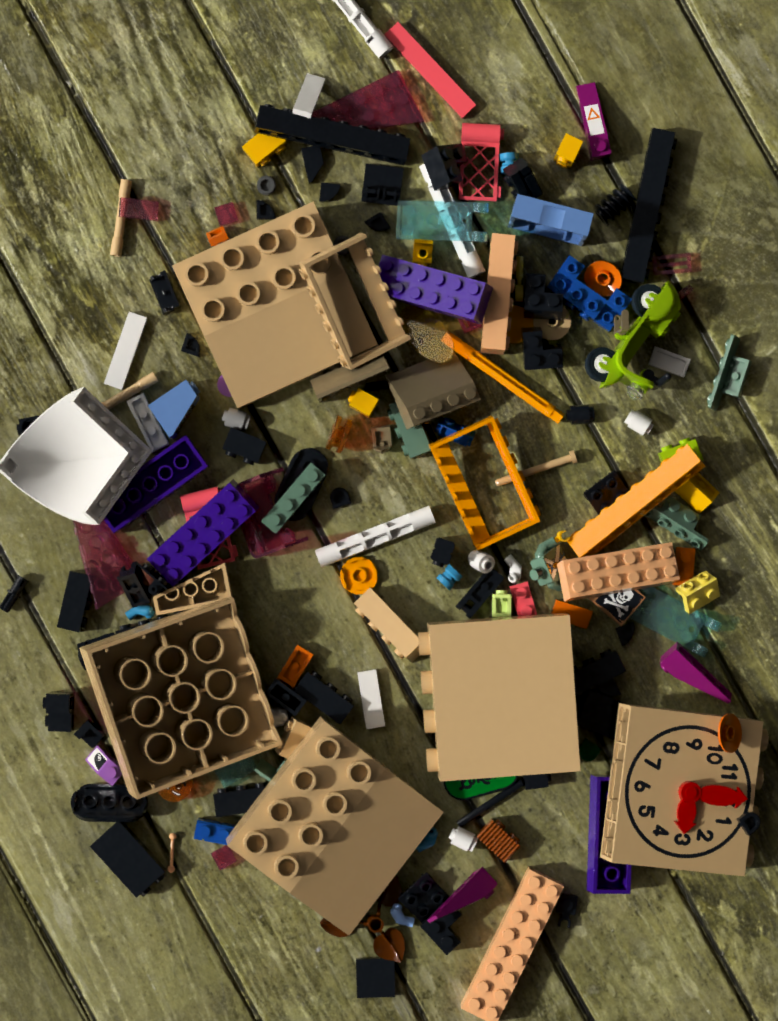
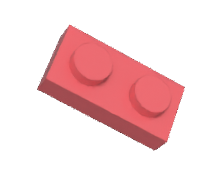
(523, 599)

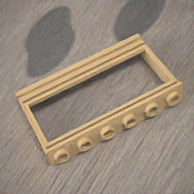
(377, 294)

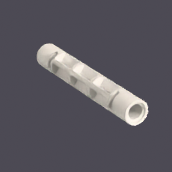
(373, 37)
(465, 250)
(375, 536)

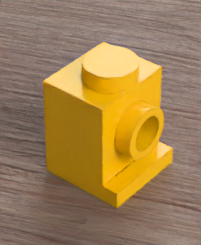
(426, 245)

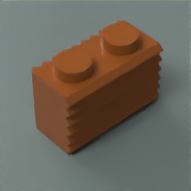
(498, 840)

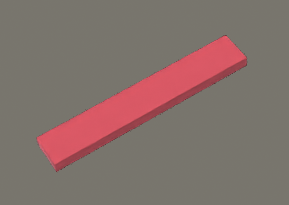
(430, 70)

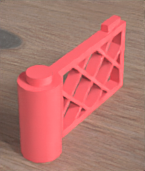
(484, 136)
(191, 504)

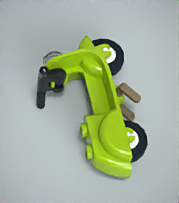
(655, 310)

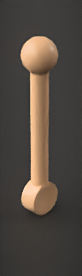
(171, 868)

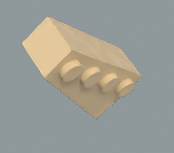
(195, 592)
(389, 624)

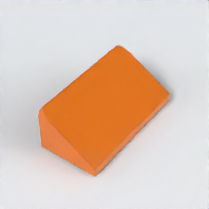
(578, 615)

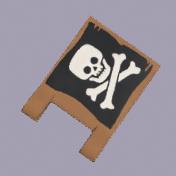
(619, 605)

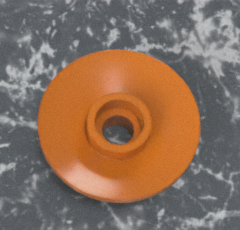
(599, 284)
(729, 733)

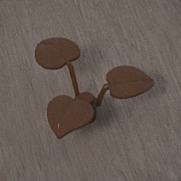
(389, 944)

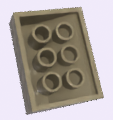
(343, 379)
(431, 390)

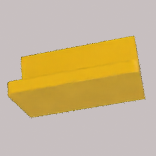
(697, 492)

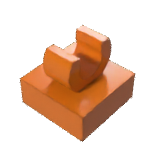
(217, 236)

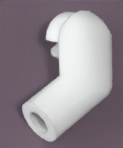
(515, 569)

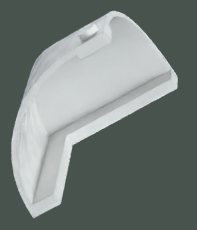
(75, 458)

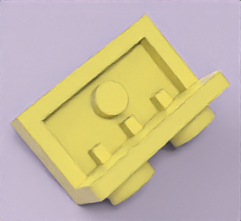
(698, 591)

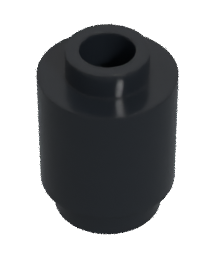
(580, 414)

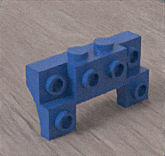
(584, 299)

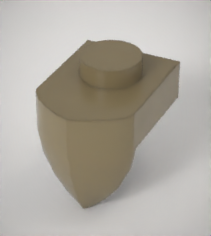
(382, 438)

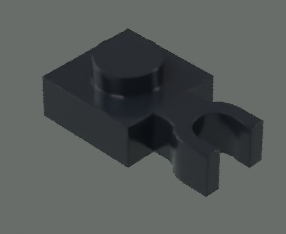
(566, 906)

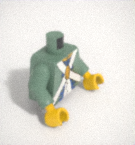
(546, 560)

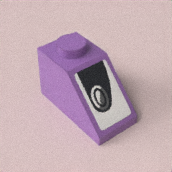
(104, 765)

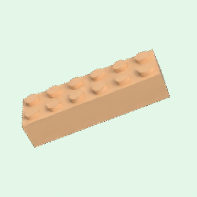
(499, 276)
(618, 571)

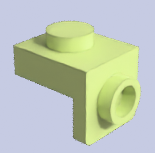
(501, 604)

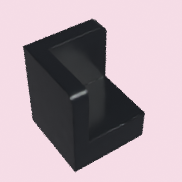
(90, 733)

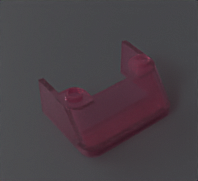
(258, 536)

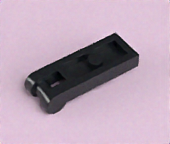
(480, 592)

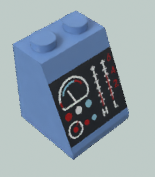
(175, 407)

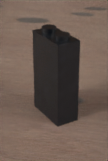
(129, 859)

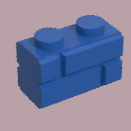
(212, 831)

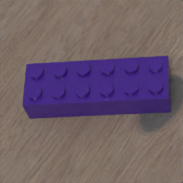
(435, 289)
(156, 482)
(203, 533)
(602, 875)

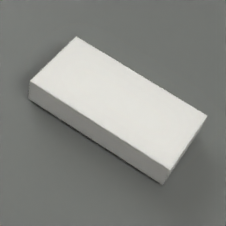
(669, 362)

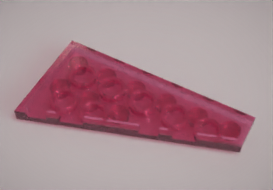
(375, 105)
(102, 560)

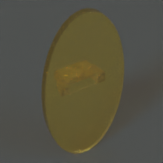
(427, 334)

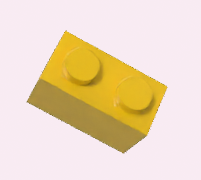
(262, 147)
(567, 151)
(363, 402)

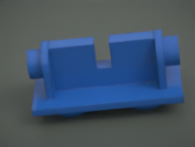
(447, 426)

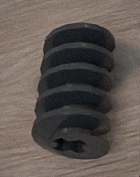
(614, 203)

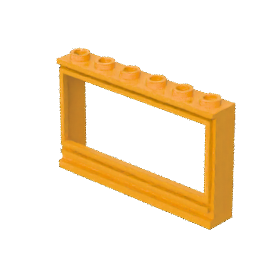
(462, 495)

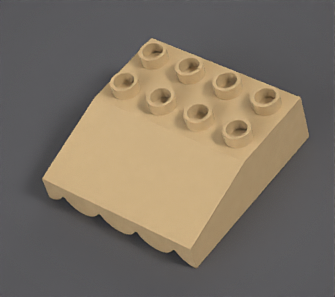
(260, 310)
(180, 697)
(333, 826)

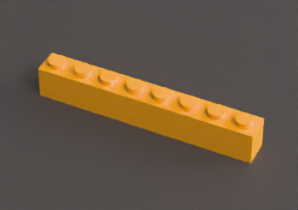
(636, 502)

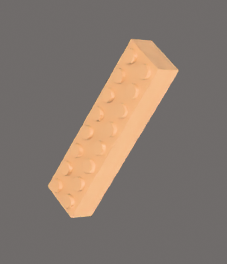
(512, 945)

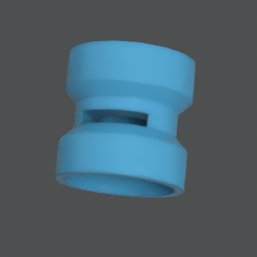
(507, 159)
(449, 577)

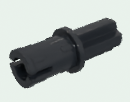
(13, 594)

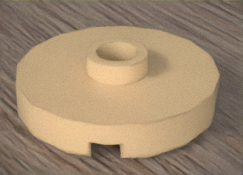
(555, 331)

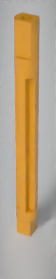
(506, 379)

